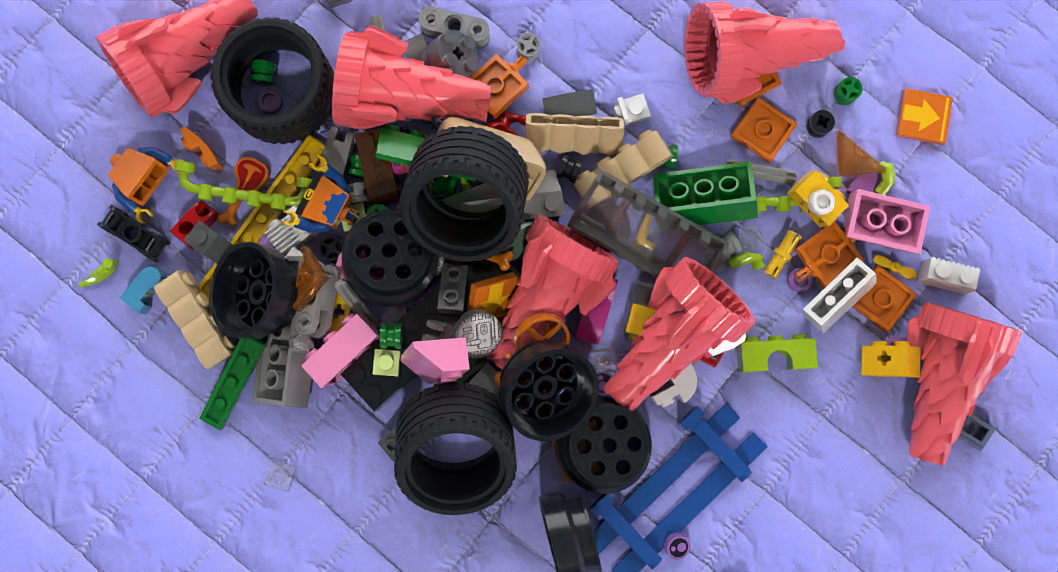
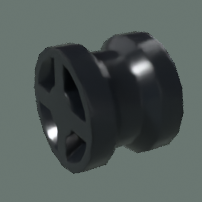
(815, 127)
(569, 168)
(328, 246)

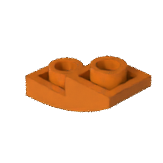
(199, 146)

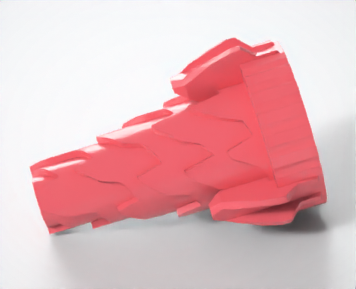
(734, 47)
(163, 54)
(380, 86)
(554, 278)
(692, 320)
(959, 361)

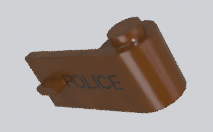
(377, 173)

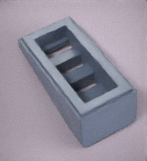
(987, 430)

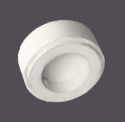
(821, 202)

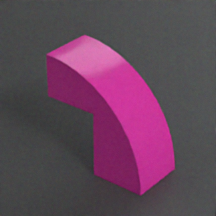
(592, 325)

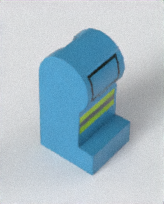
(143, 289)

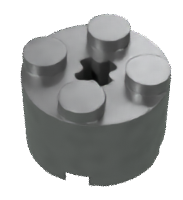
(452, 51)

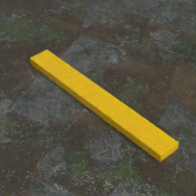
(285, 184)

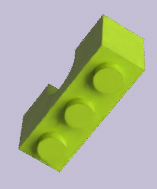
(799, 352)

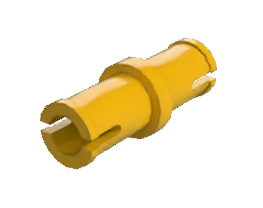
(782, 254)

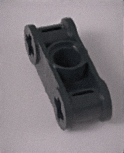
(147, 241)

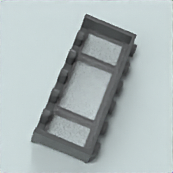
(642, 228)

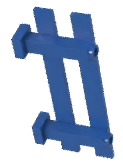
(705, 437)

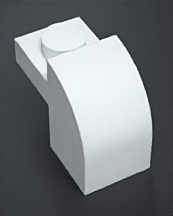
(682, 387)

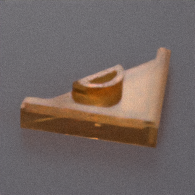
(854, 160)
(309, 279)

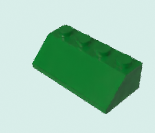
(399, 146)
(709, 193)

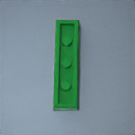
(232, 382)

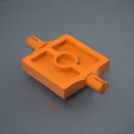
(504, 82)
(826, 255)

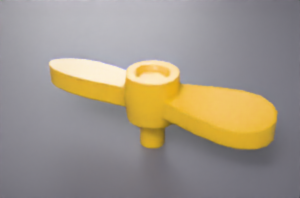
(905, 272)

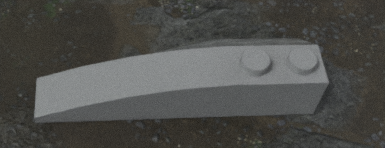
(482, 198)
(279, 371)

